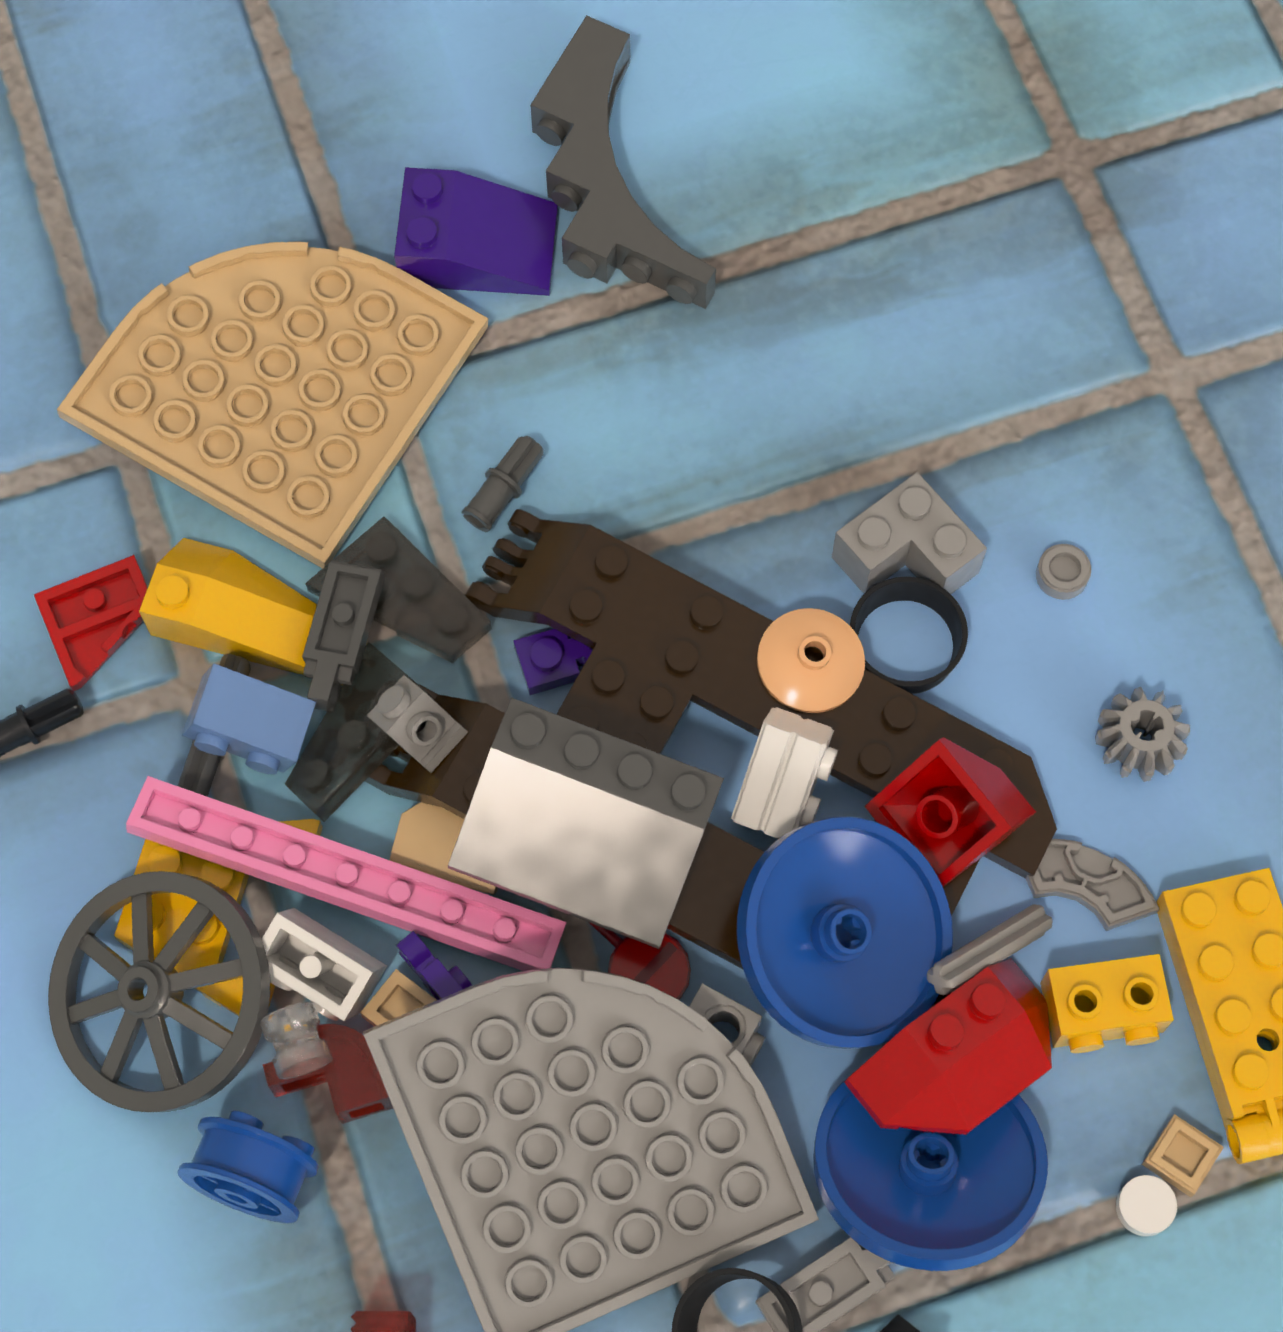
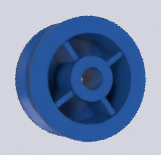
(249, 1167)

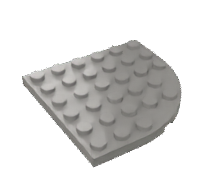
(584, 1142)

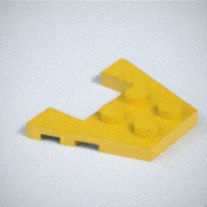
(172, 908)

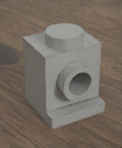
(417, 723)

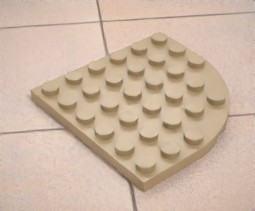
(277, 384)

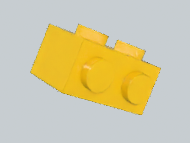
(1107, 1003)

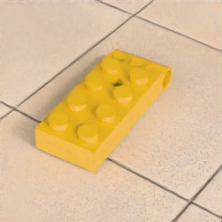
(1230, 971)

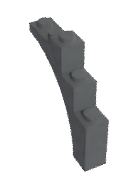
(583, 176)

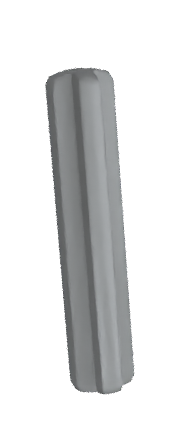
(989, 949)

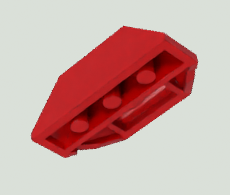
(960, 1056)

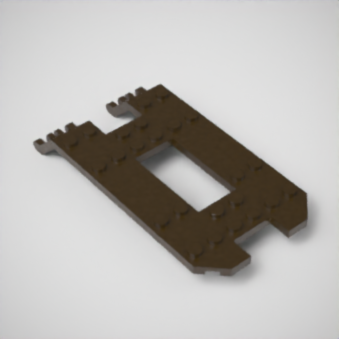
(678, 642)

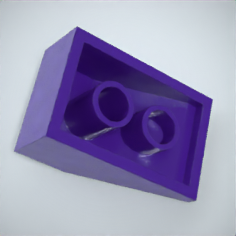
(474, 234)

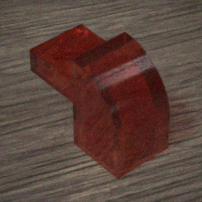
(351, 1076)

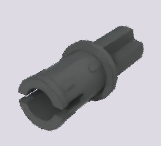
(503, 483)

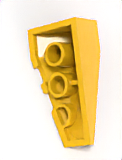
(227, 606)

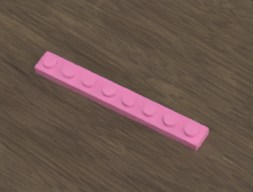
(345, 876)

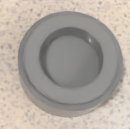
(1063, 571)

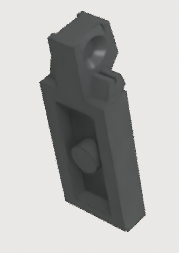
(340, 630)

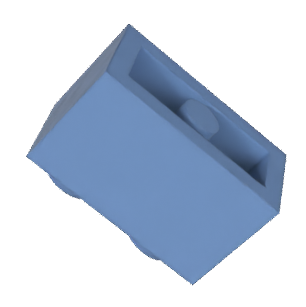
(248, 720)

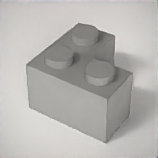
(912, 530)

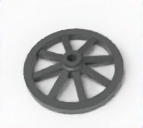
(163, 994)

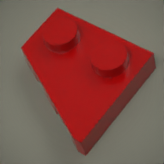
(93, 616)

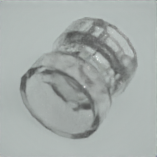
(296, 1040)

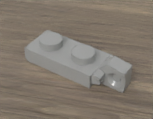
(829, 1287)

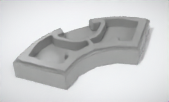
(1107, 884)

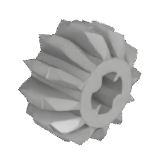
(1150, 716)

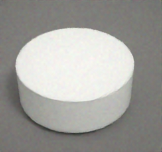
(1146, 1205)

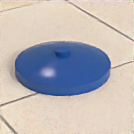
(843, 932)
(930, 1194)

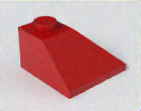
(951, 807)

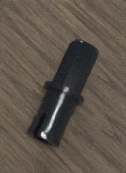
(31, 723)

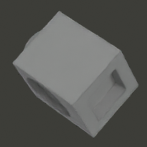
(719, 1008)

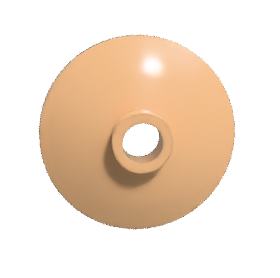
(802, 682)

